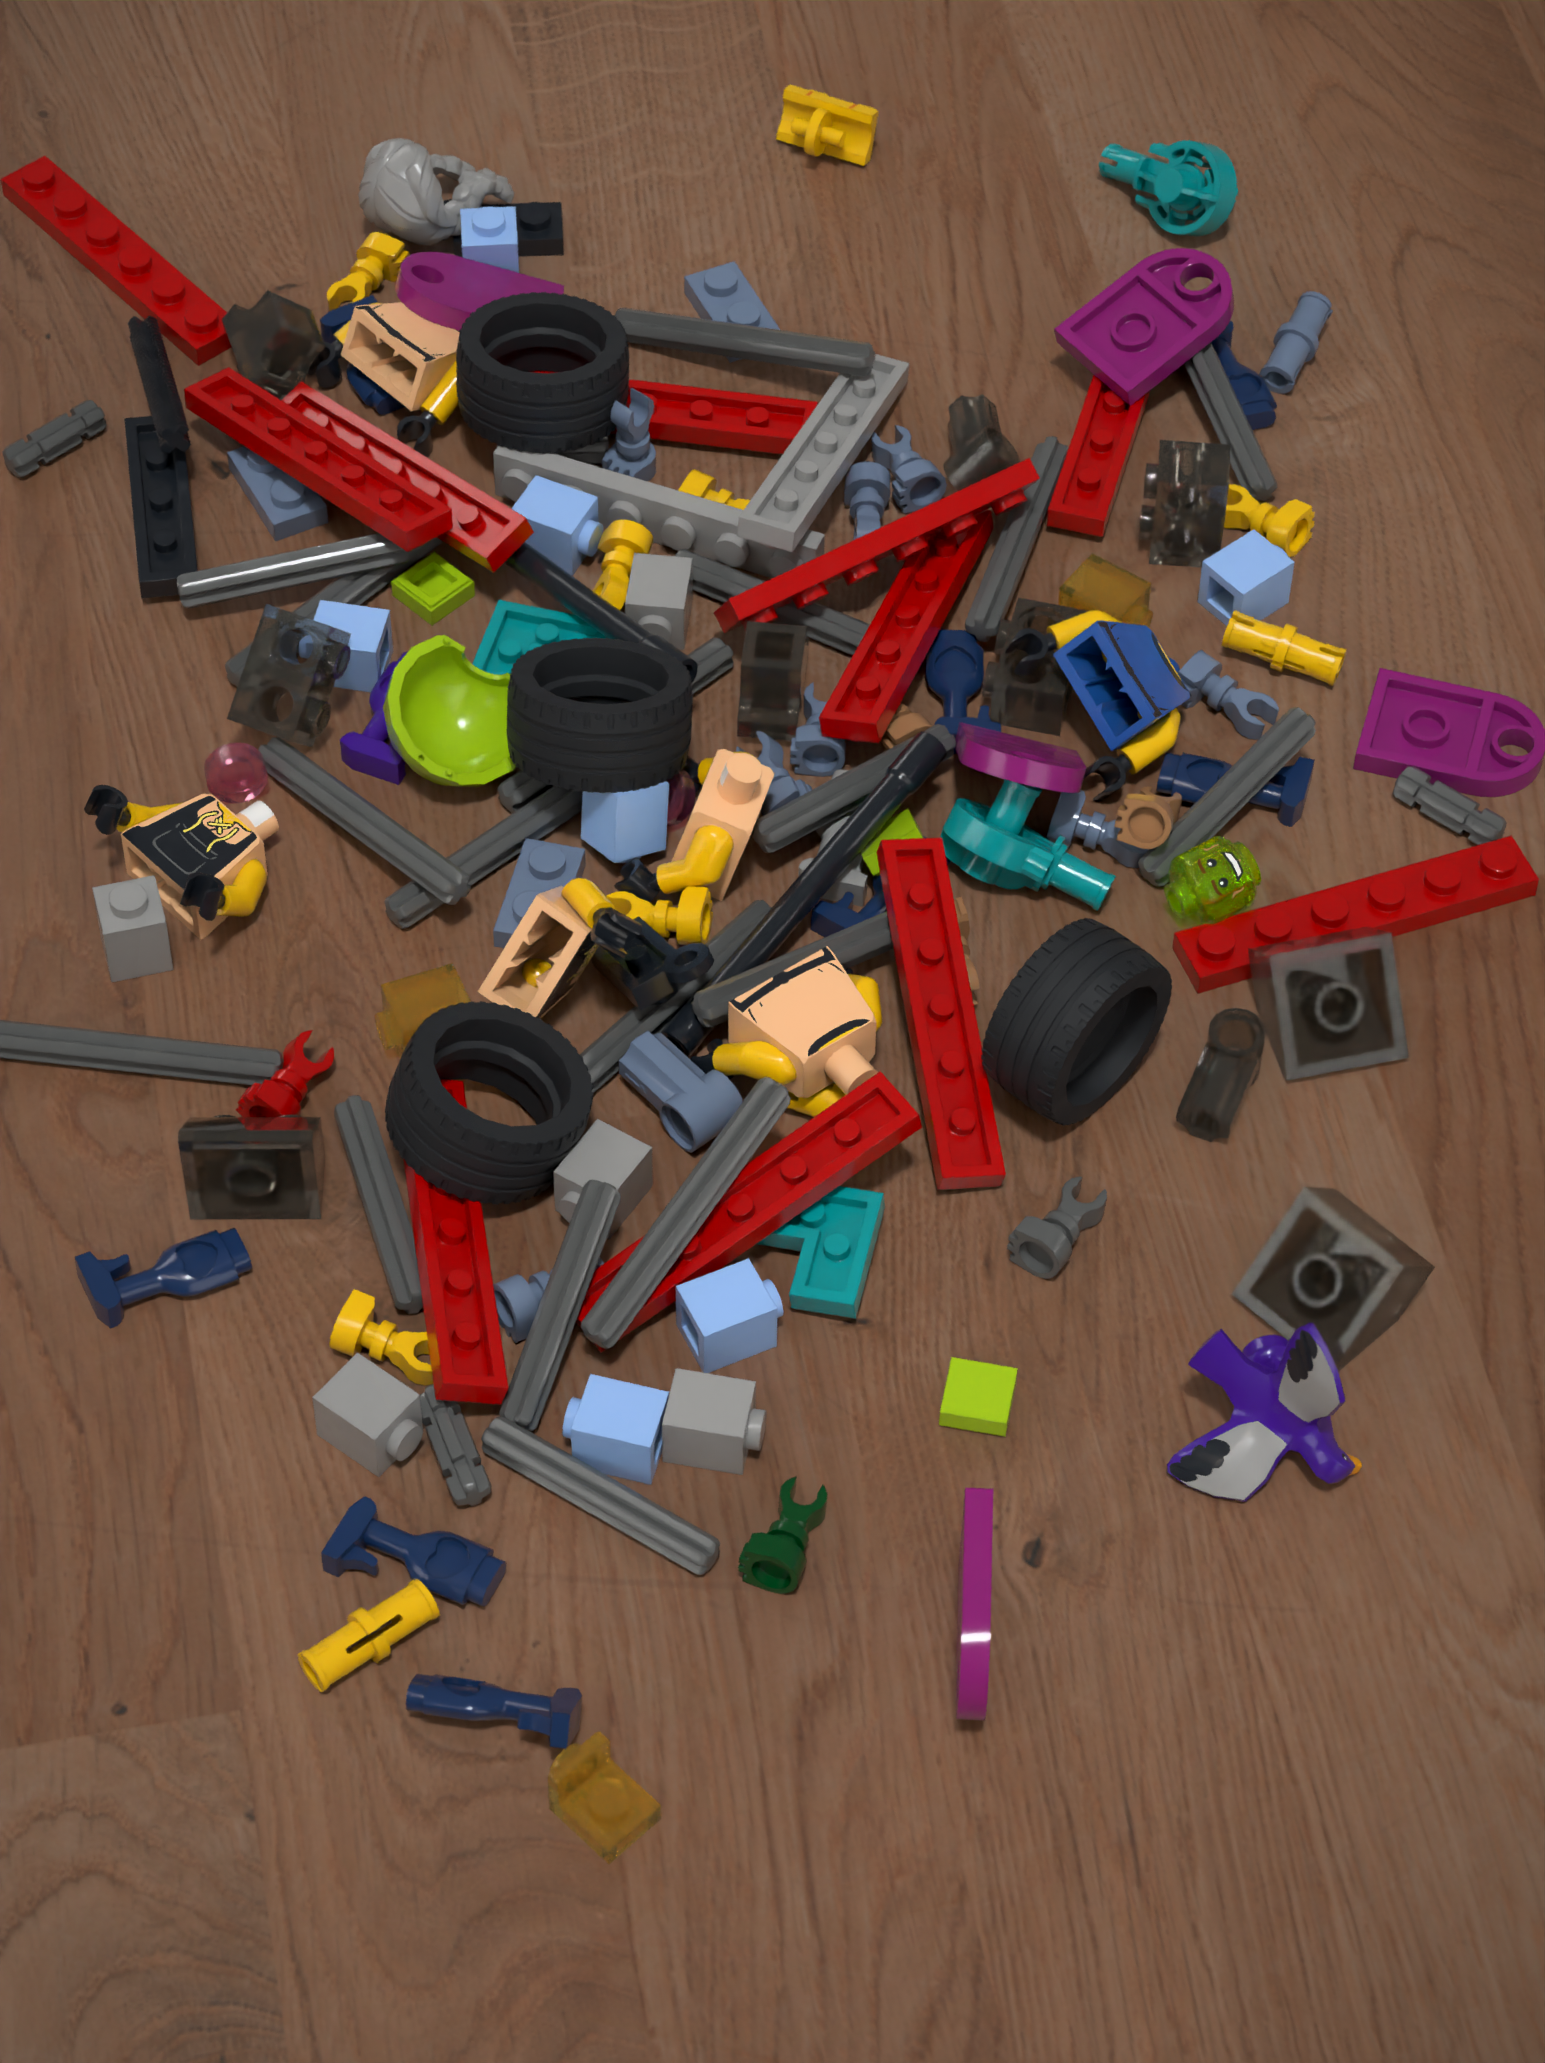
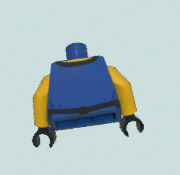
(1122, 683)

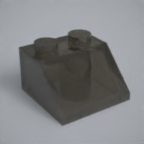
(1330, 1001)
(253, 1167)
(1332, 1270)

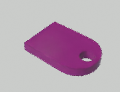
(452, 287)
(1149, 321)
(1449, 735)
(1020, 759)
(974, 1605)

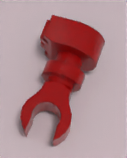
(287, 1086)

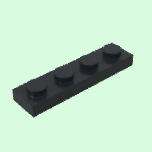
(159, 510)

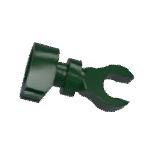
(778, 1557)

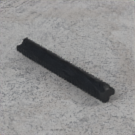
(159, 384)

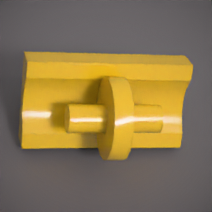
(827, 125)

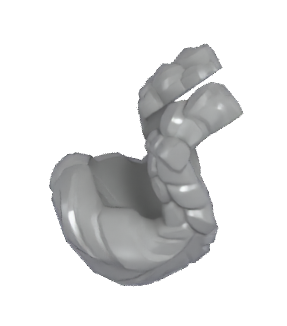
(406, 197)

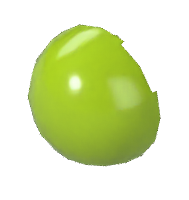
(448, 715)

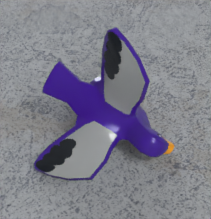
(1280, 1405)

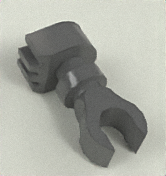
(1047, 1243)

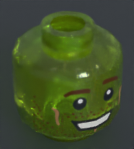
(1212, 881)

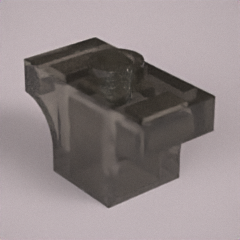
(274, 342)
(772, 679)

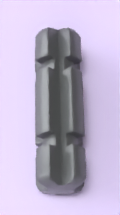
(54, 438)
(1448, 806)
(454, 1449)

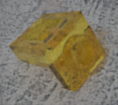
(599, 1798)

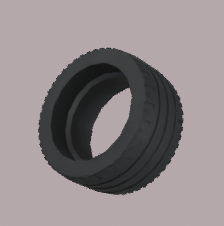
(541, 334)
(599, 715)
(1076, 1021)
(460, 1148)

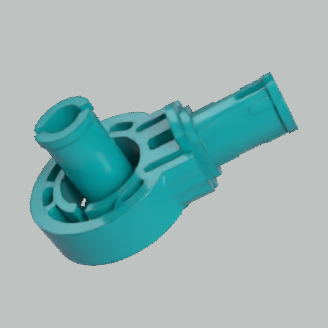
(1178, 183)
(1006, 852)

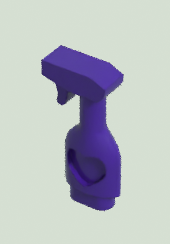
(368, 750)

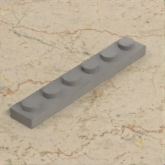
(821, 455)
(669, 514)

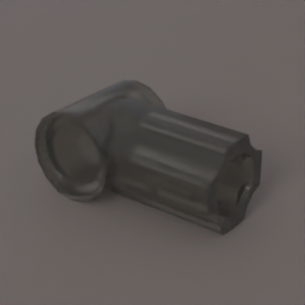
(976, 442)
(1223, 1074)

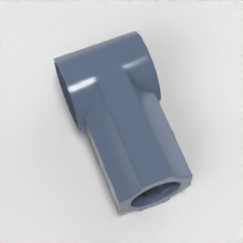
(688, 1100)

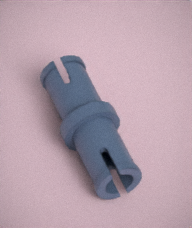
(1296, 342)

